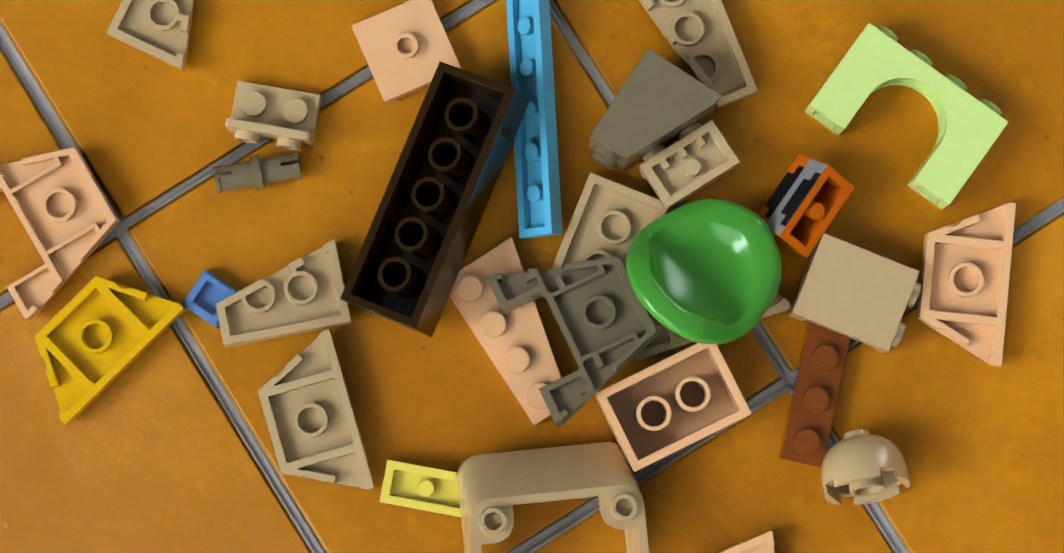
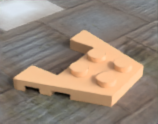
(62, 216)

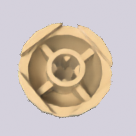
(863, 468)

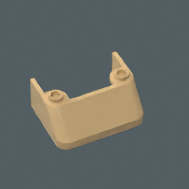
(498, 481)

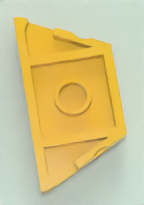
(99, 339)

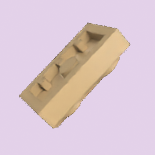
(274, 115)
(688, 164)

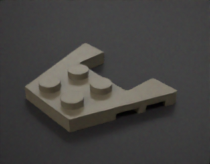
(597, 317)

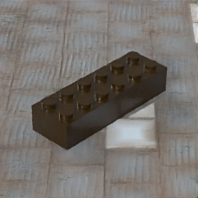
(435, 198)

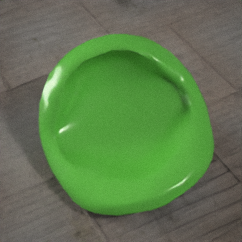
(706, 270)

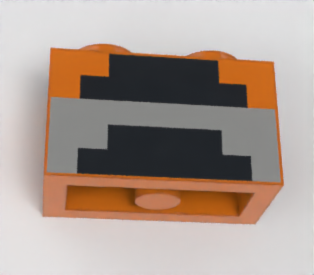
(805, 204)

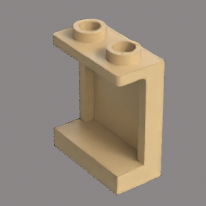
(855, 293)

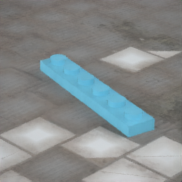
(537, 135)

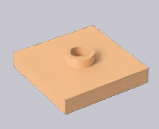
(404, 47)

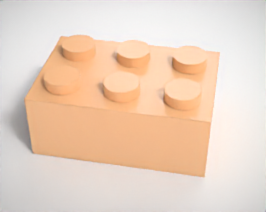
(672, 404)

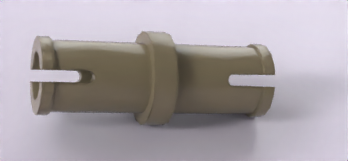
(257, 172)

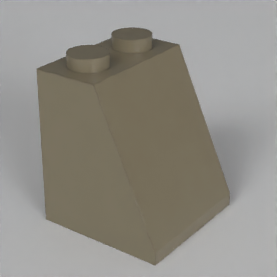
(649, 112)

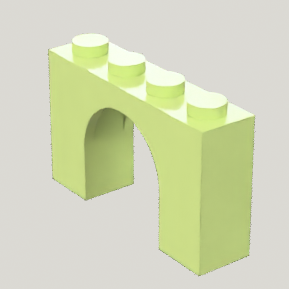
(964, 123)

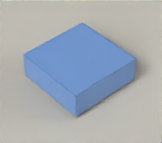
(204, 296)

